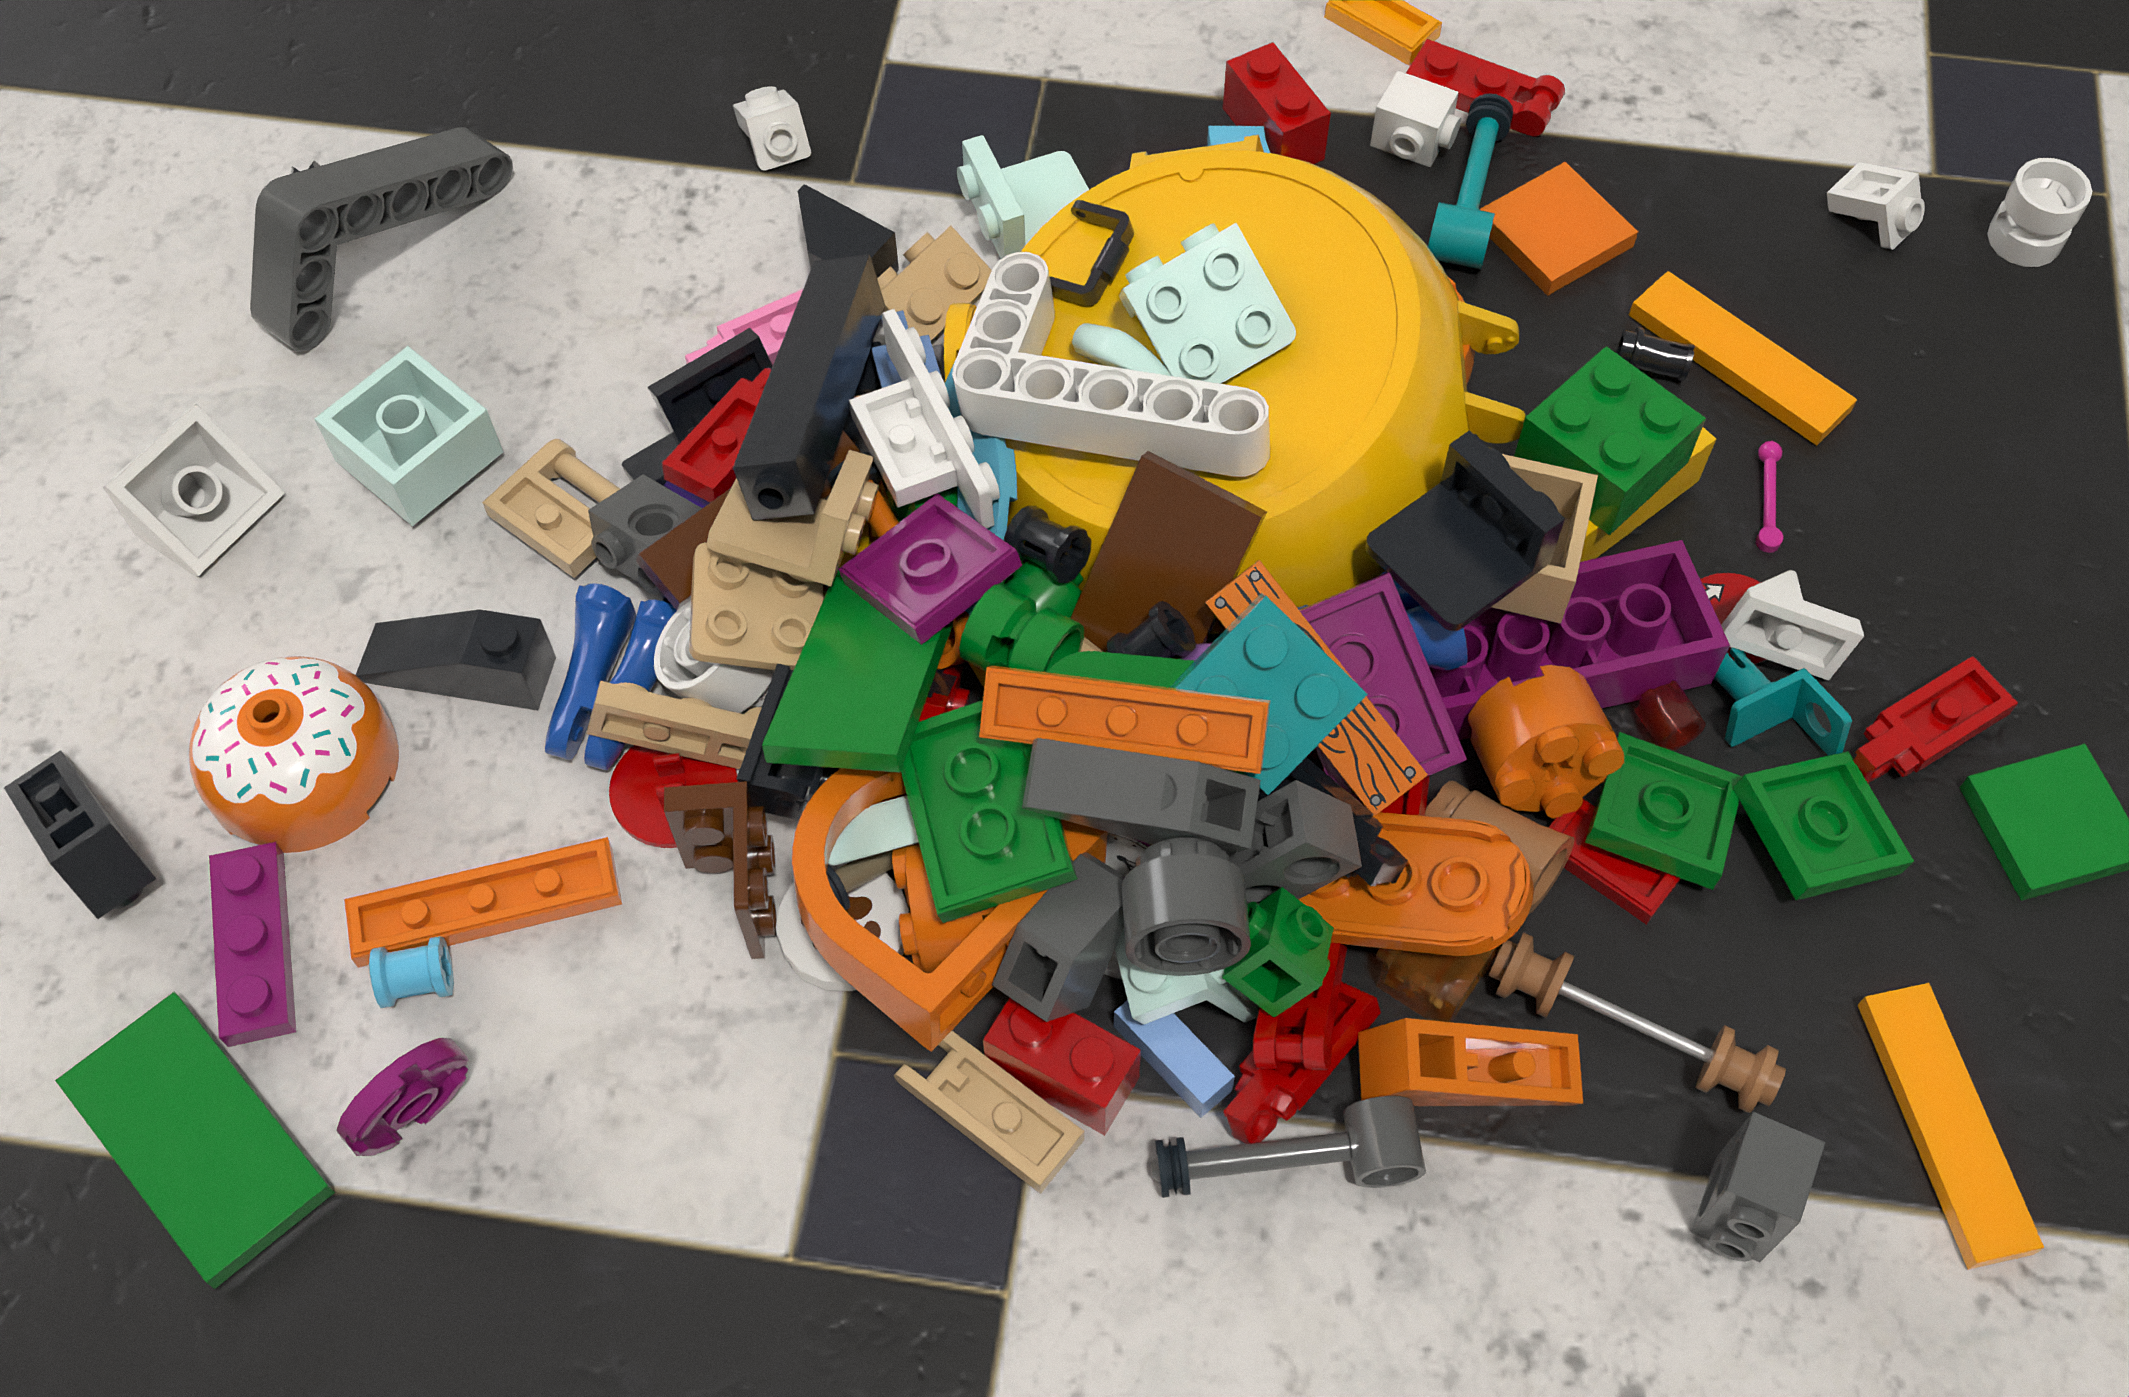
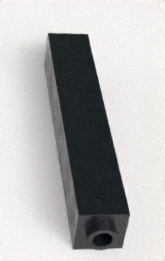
(810, 389)

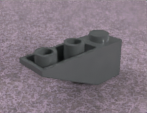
(1141, 794)

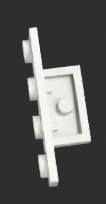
(914, 434)

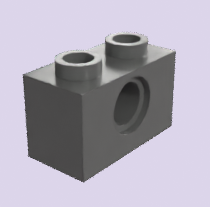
(632, 522)

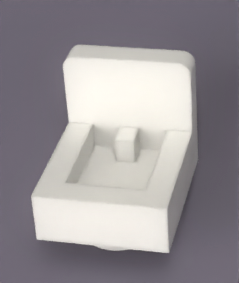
(773, 126)

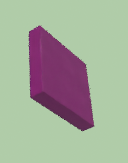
(930, 568)

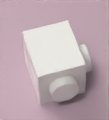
(1415, 119)

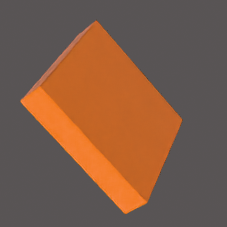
(1558, 228)

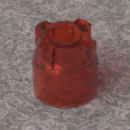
(1669, 716)

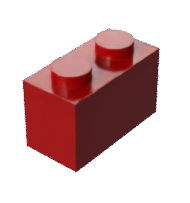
(1270, 93)
(1065, 1062)

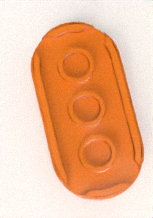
(1454, 898)

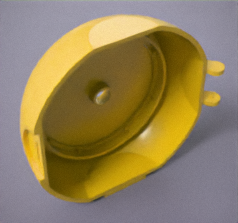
(1352, 402)

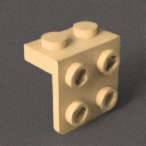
(801, 545)
(748, 612)

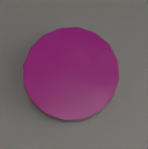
(405, 1091)

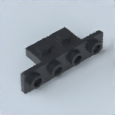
(693, 392)

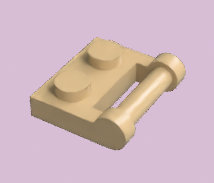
(545, 513)

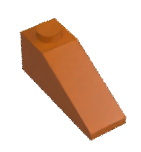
(1469, 1064)

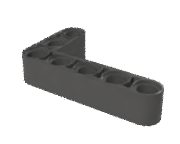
(316, 209)

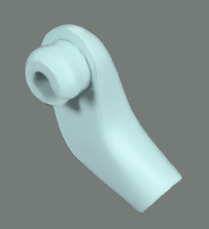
(1115, 349)

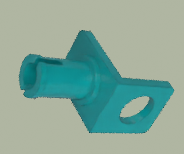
(1767, 704)

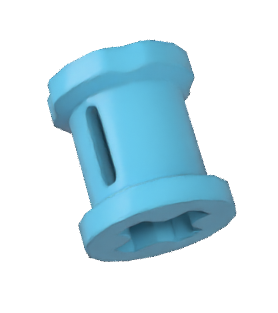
(411, 972)

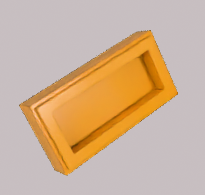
(1386, 24)

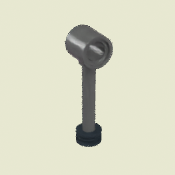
(1377, 1140)

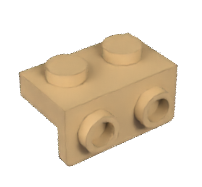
(937, 276)

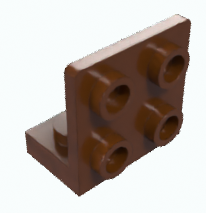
(722, 830)

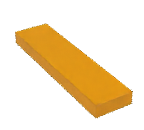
(1743, 358)
(1950, 1127)

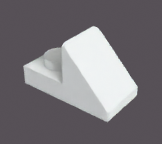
(1784, 628)

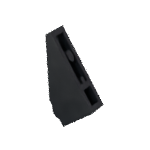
(463, 656)
(79, 836)

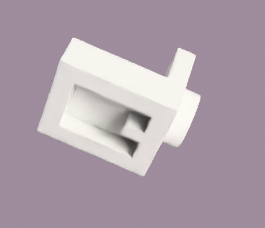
(1881, 196)

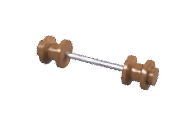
(1749, 1074)

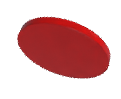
(639, 785)

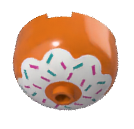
(292, 753)

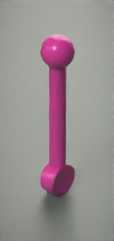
(1769, 536)

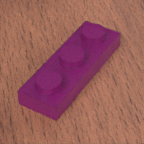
(251, 945)

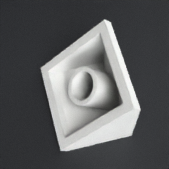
(192, 492)

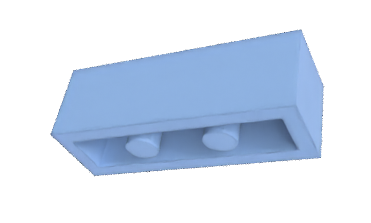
(1178, 1058)

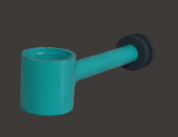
(1463, 230)

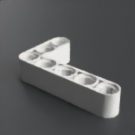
(1091, 407)

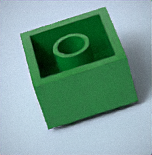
(1616, 427)

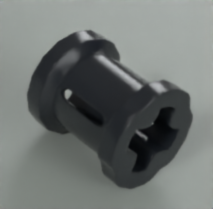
(1049, 543)
(1161, 635)

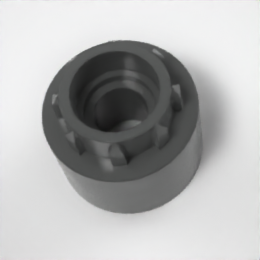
(1185, 909)

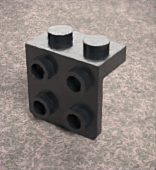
(1468, 536)

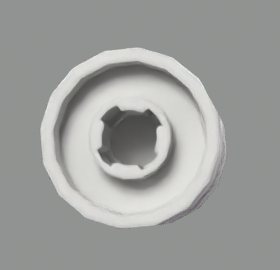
(2039, 212)

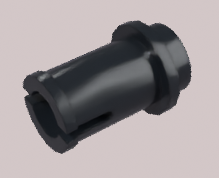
(1656, 354)

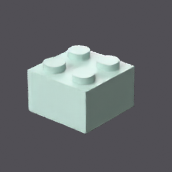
(409, 435)

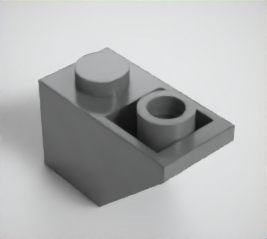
(1065, 942)

